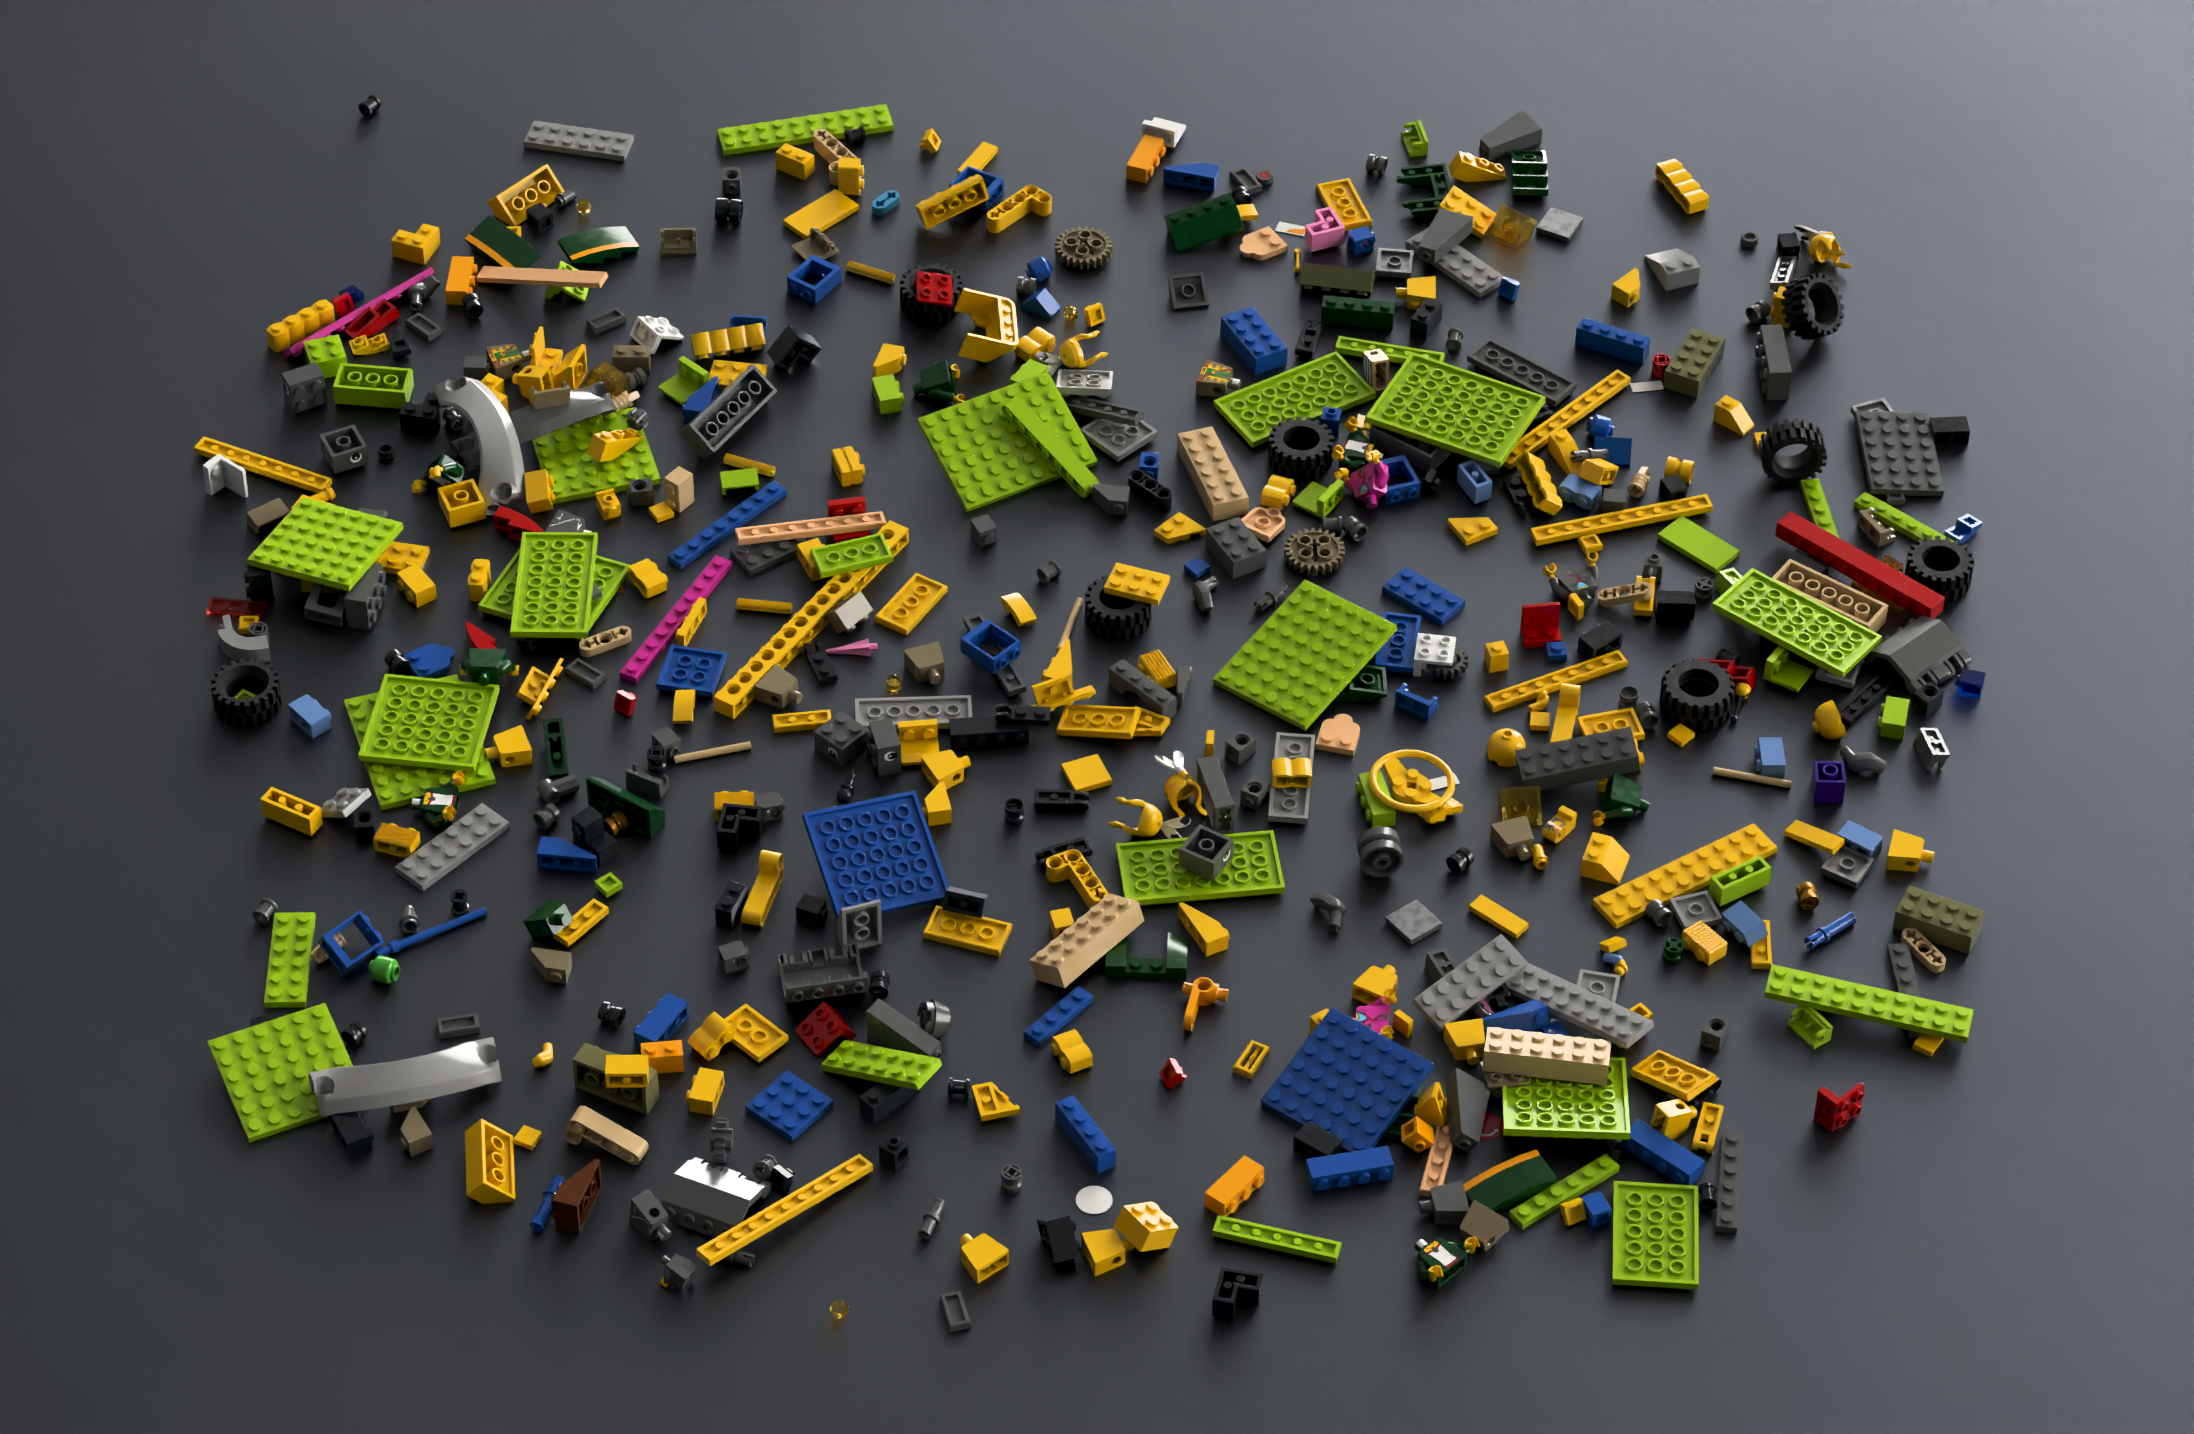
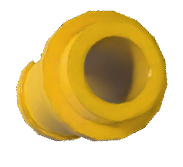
(326, 495)
(1540, 861)

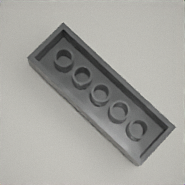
(728, 412)
(1578, 759)

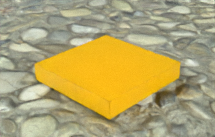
(1086, 773)

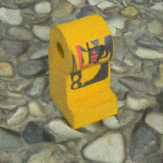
(1560, 825)

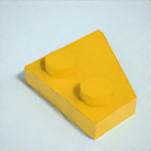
(1178, 528)
(1472, 529)
(1151, 724)
(992, 1102)

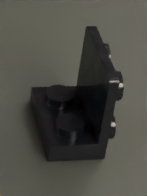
(1674, 605)

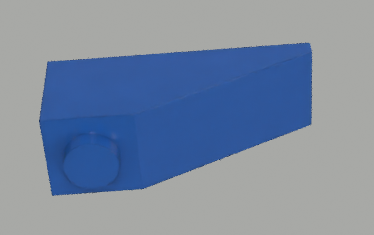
(1194, 175)
(700, 399)
(560, 854)
(1524, 1017)

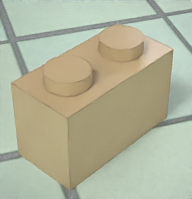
(679, 489)

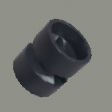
(731, 209)

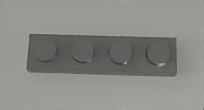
(1783, 272)

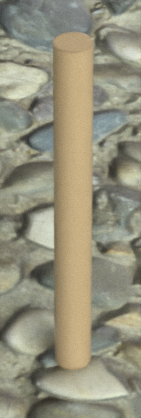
(1071, 621)
(712, 752)
(1752, 777)

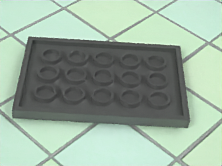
(1899, 453)

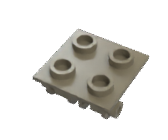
(817, 244)
(1497, 1080)

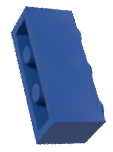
(662, 1020)

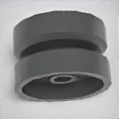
(1379, 851)

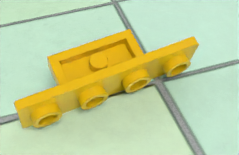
(535, 687)
(1059, 692)

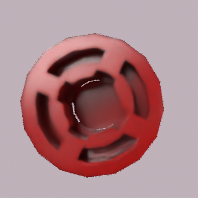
(1660, 363)

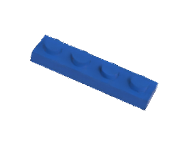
(1058, 1016)

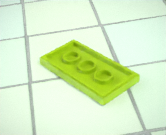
(1698, 544)
(851, 555)

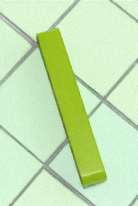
(1050, 446)

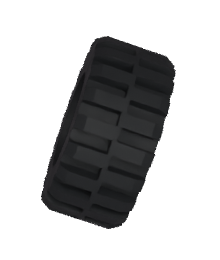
(1701, 678)

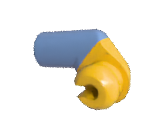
(1618, 961)

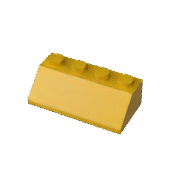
(535, 188)
(952, 201)
(489, 1164)

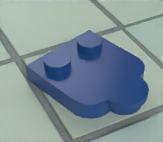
(430, 660)

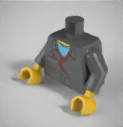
(1579, 580)

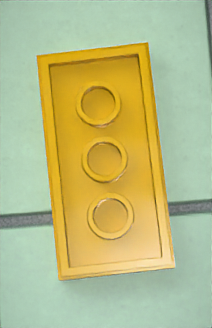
(1345, 203)
(821, 213)
(911, 604)
(1098, 721)
(968, 932)
(1673, 1075)

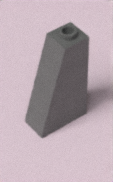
(1514, 134)
(1444, 234)
(897, 1032)
(1466, 1108)

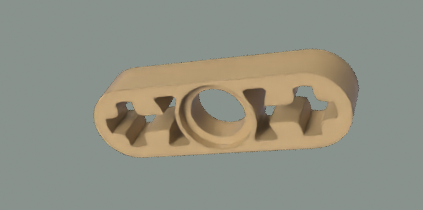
(1642, 592)
(617, 636)
(1925, 958)

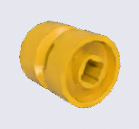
(1682, 469)

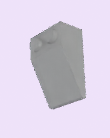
(1674, 268)
(860, 925)

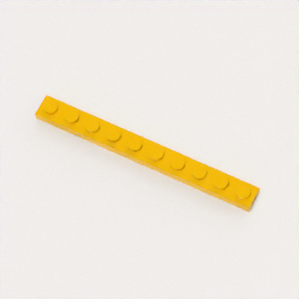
(1569, 415)
(1621, 519)
(784, 1210)

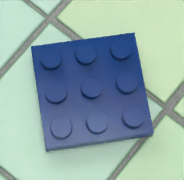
(691, 669)
(789, 1105)

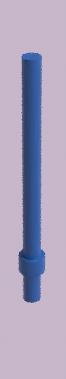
(395, 946)

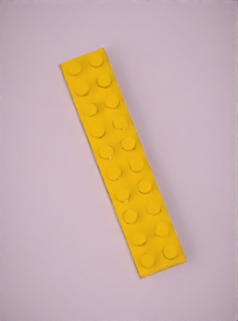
(1682, 875)

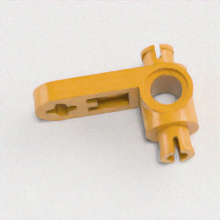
(1201, 993)

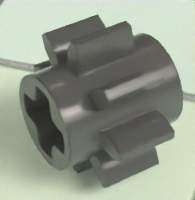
(637, 419)

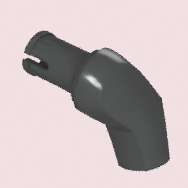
(421, 292)
(1202, 593)
(1863, 761)
(1332, 905)

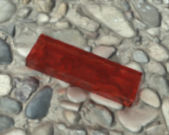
(236, 607)

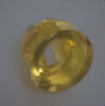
(583, 206)
(1070, 312)
(893, 682)
(842, 1311)

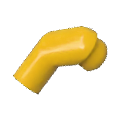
(1541, 703)
(545, 1057)

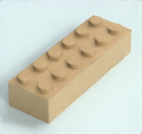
(1212, 473)
(1833, 594)
(1087, 940)
(1546, 1056)

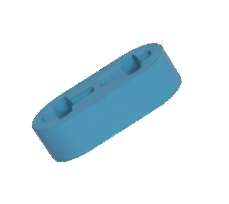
(885, 202)

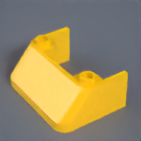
(998, 318)

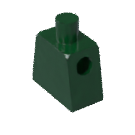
(548, 919)

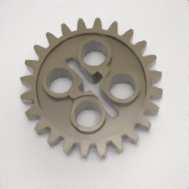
(1083, 247)
(1328, 551)

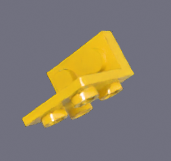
(544, 356)
(917, 740)

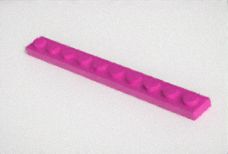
(339, 325)
(667, 628)

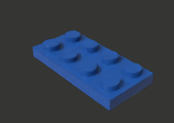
(1423, 596)
(1399, 650)

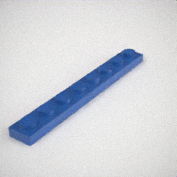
(726, 524)

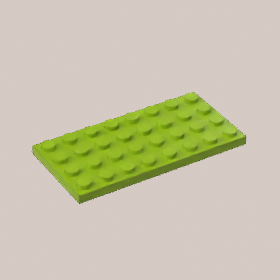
(1294, 394)
(554, 585)
(1796, 622)
(1153, 873)

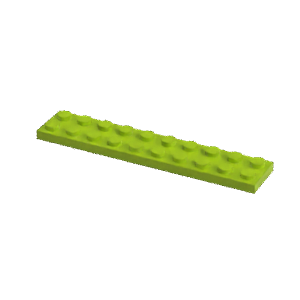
(801, 129)
(1869, 1003)

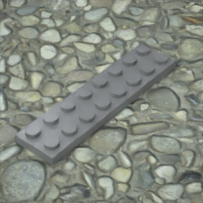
(1580, 1006)

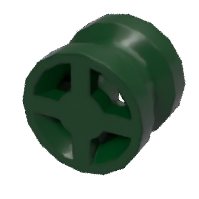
(1672, 950)

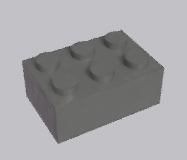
(1235, 547)
(366, 598)

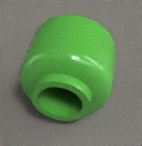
(384, 969)

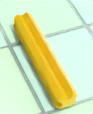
(870, 272)
(744, 463)
(764, 606)

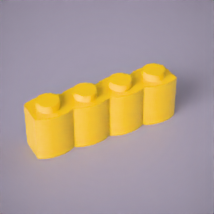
(1682, 186)
(301, 325)
(729, 339)
(1539, 483)

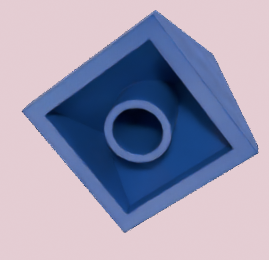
(1618, 449)

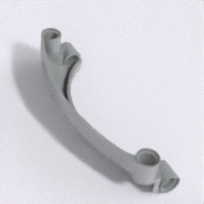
(499, 448)
(406, 1080)

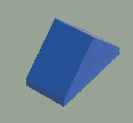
(1041, 304)

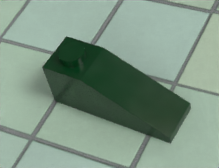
(555, 746)

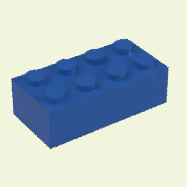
(1253, 340)

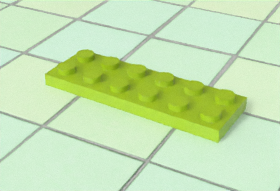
(290, 960)
(881, 1064)

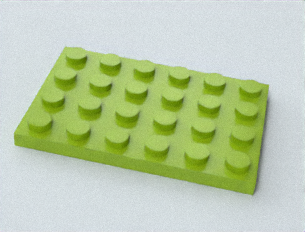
(1655, 1235)

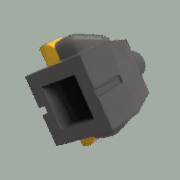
(677, 1270)

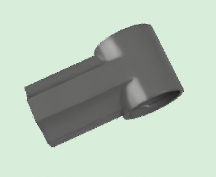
(553, 790)

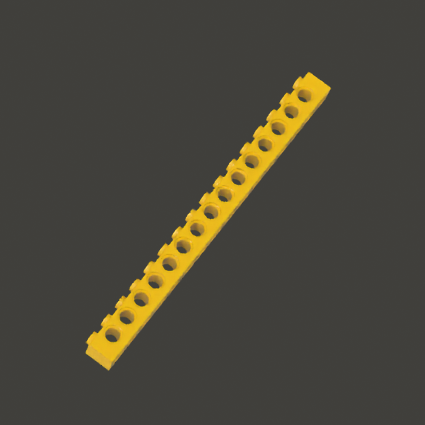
(801, 628)

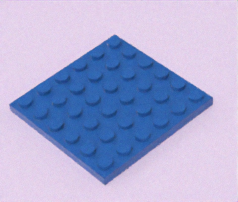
(877, 853)
(1347, 1082)

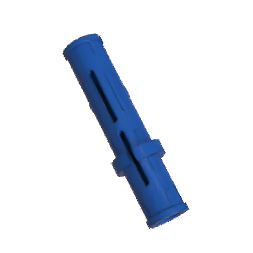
(1824, 933)
(545, 1206)

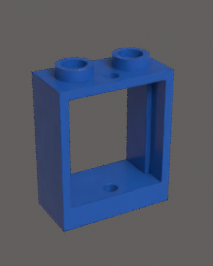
(993, 184)
(829, 272)
(1397, 466)
(983, 632)
(337, 954)

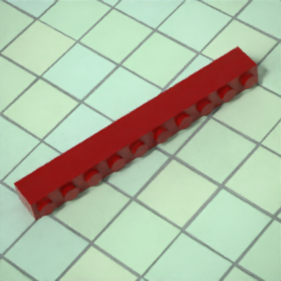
(1859, 566)

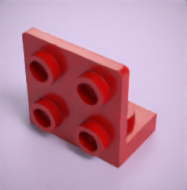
(933, 288)
(844, 507)
(1540, 624)
(823, 1028)
(1836, 1111)

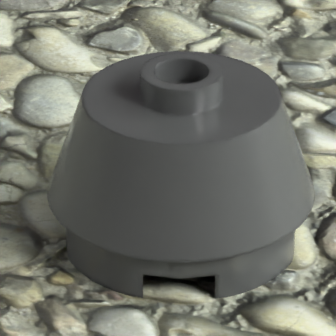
(934, 1018)

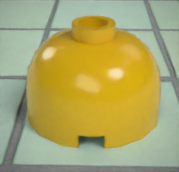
(1828, 721)
(1502, 746)

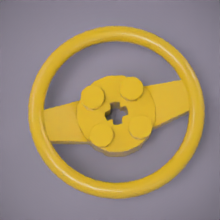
(1409, 788)

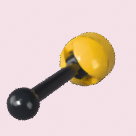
(1742, 692)

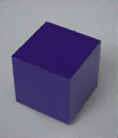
(1828, 782)

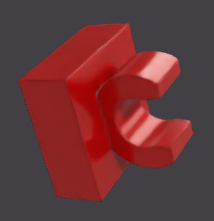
(343, 304)
(625, 702)
(1172, 1073)

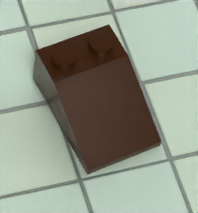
(577, 1197)

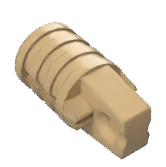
(625, 400)
(1639, 482)
(318, 954)

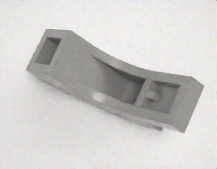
(242, 647)

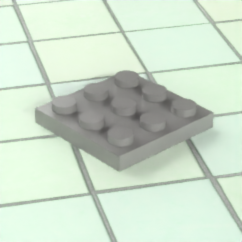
(1084, 382)
(1118, 438)

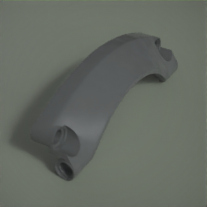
(535, 423)

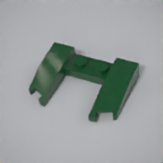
(1426, 175)
(1172, 967)

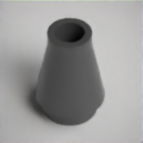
(409, 920)

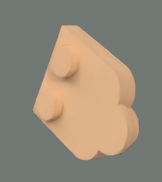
(1262, 244)
(1264, 523)
(1338, 735)

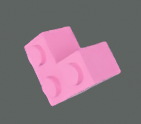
(1325, 231)

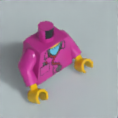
(1367, 482)
(1377, 1014)

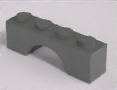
(1157, 699)

